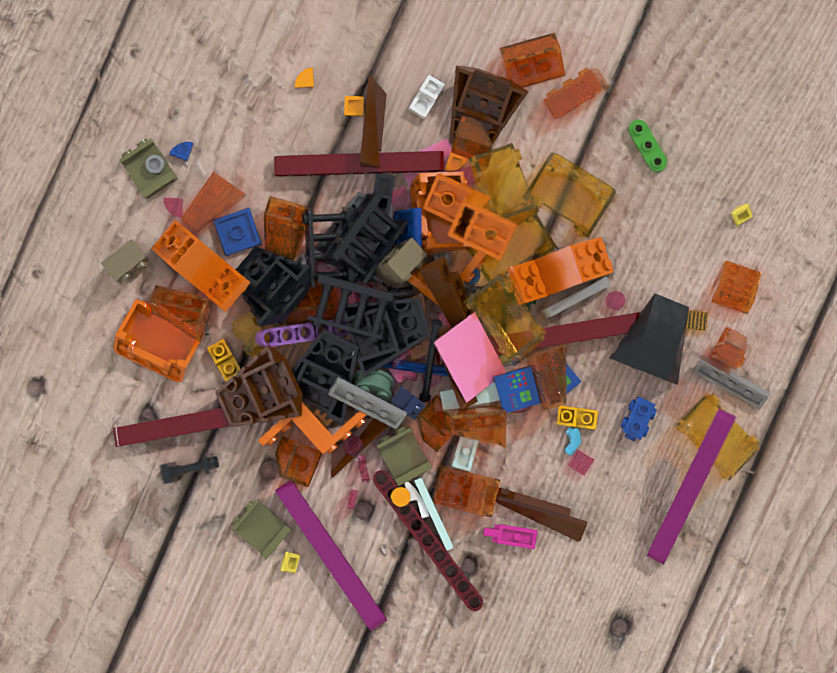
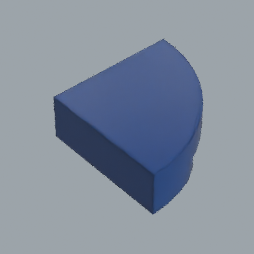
(182, 150)

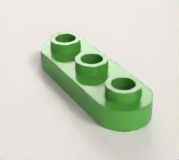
(640, 139)

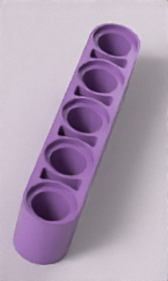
(294, 333)

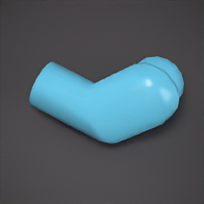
(575, 440)

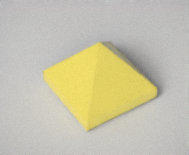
(741, 214)
(290, 562)

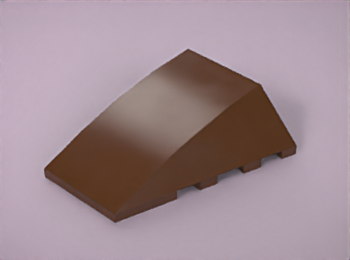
(484, 98)
(261, 391)

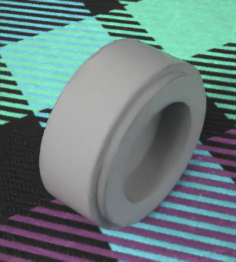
(155, 164)

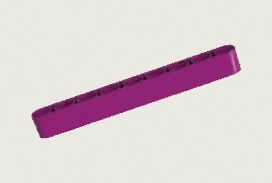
(691, 486)
(331, 555)

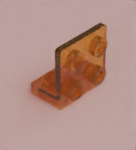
(737, 287)

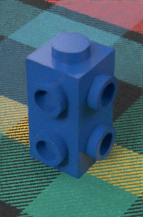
(640, 413)

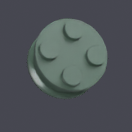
(376, 383)

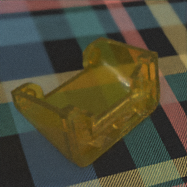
(501, 178)
(572, 193)
(528, 239)
(507, 319)
(737, 447)

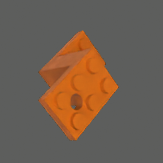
(469, 216)
(200, 265)
(561, 270)
(314, 430)

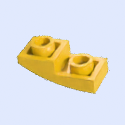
(224, 359)
(577, 417)

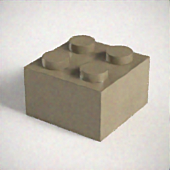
(125, 262)
(400, 262)

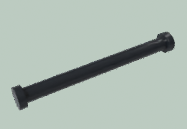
(436, 325)

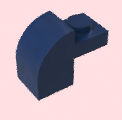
(408, 402)

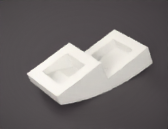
(426, 97)
(416, 496)

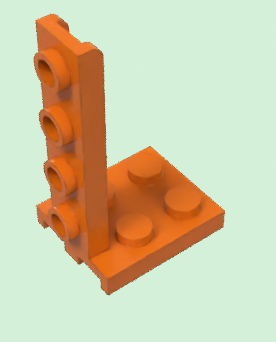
(467, 274)

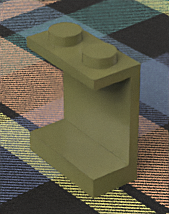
(134, 163)
(403, 455)
(260, 528)

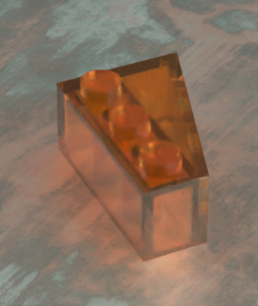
(211, 201)

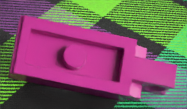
(512, 535)

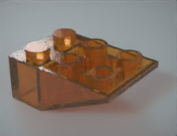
(283, 227)
(466, 491)

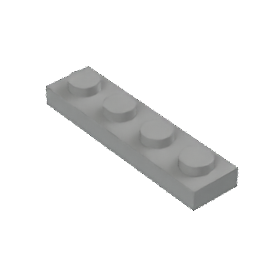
(731, 382)
(367, 403)

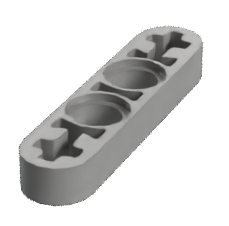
(575, 298)

